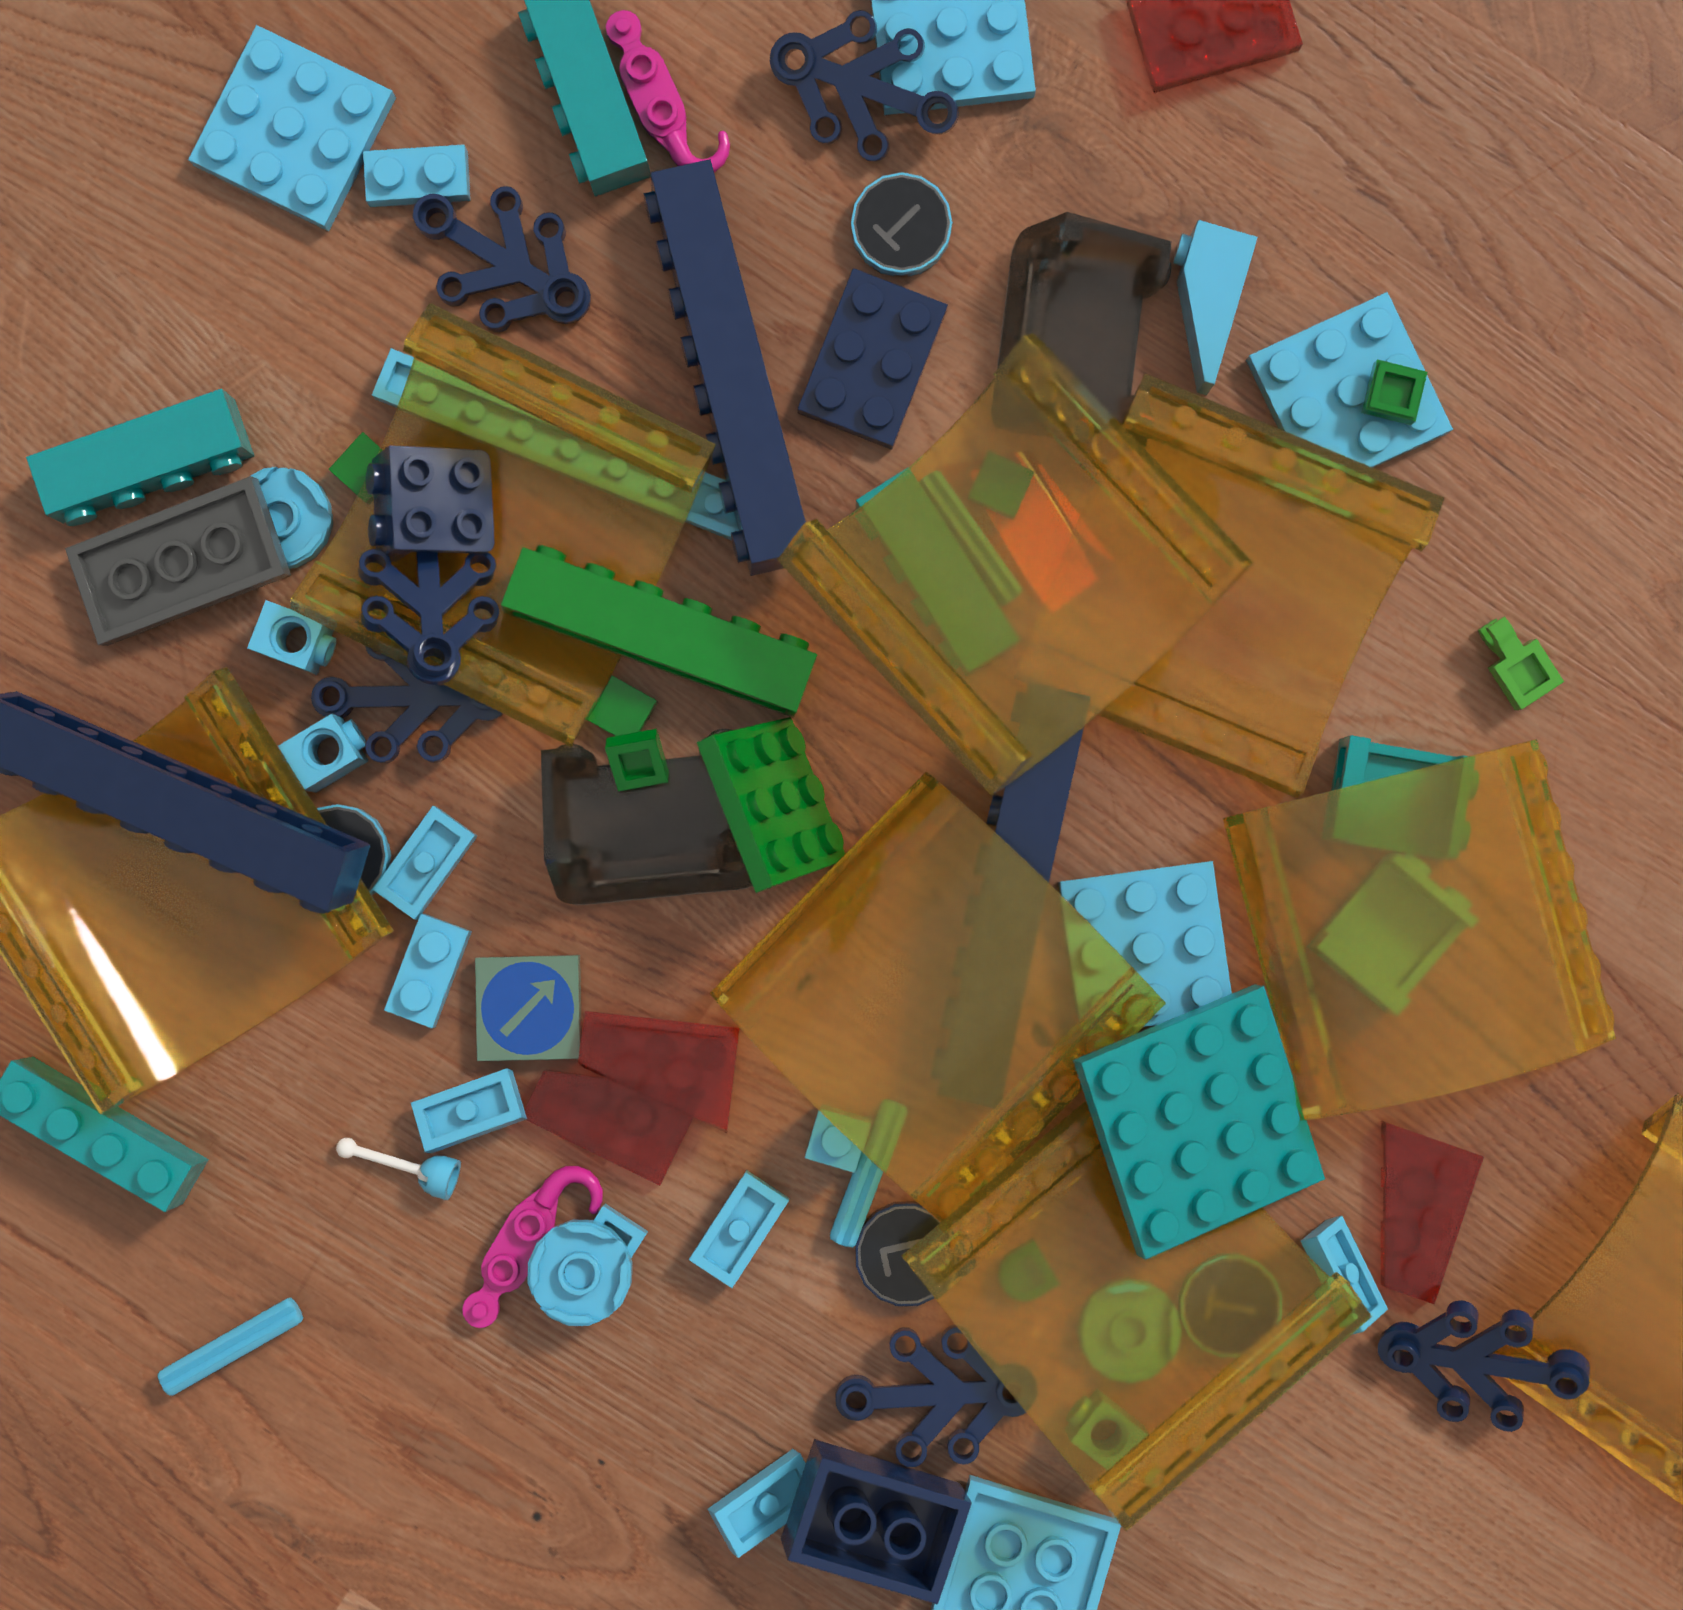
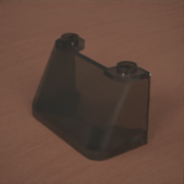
(1083, 296)
(634, 840)

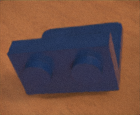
(430, 501)

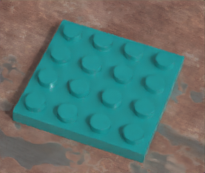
(1199, 1120)

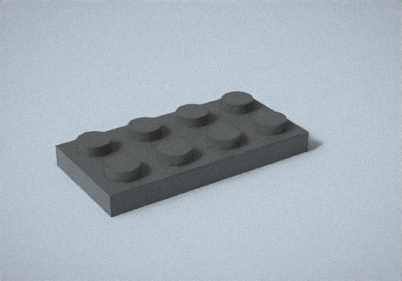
(178, 561)

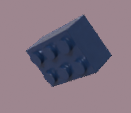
(875, 1521)

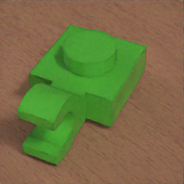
(1524, 669)

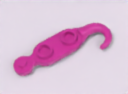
(655, 92)
(508, 1257)

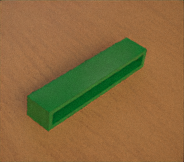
(658, 631)

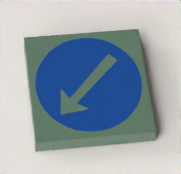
(528, 1007)

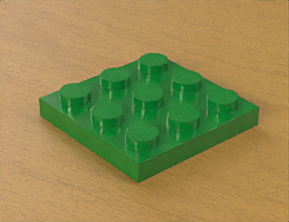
(772, 802)

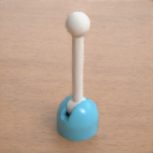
(435, 1175)

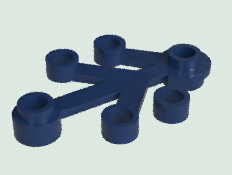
(855, 81)
(510, 264)
(430, 604)
(421, 701)
(1476, 1362)
(945, 1394)

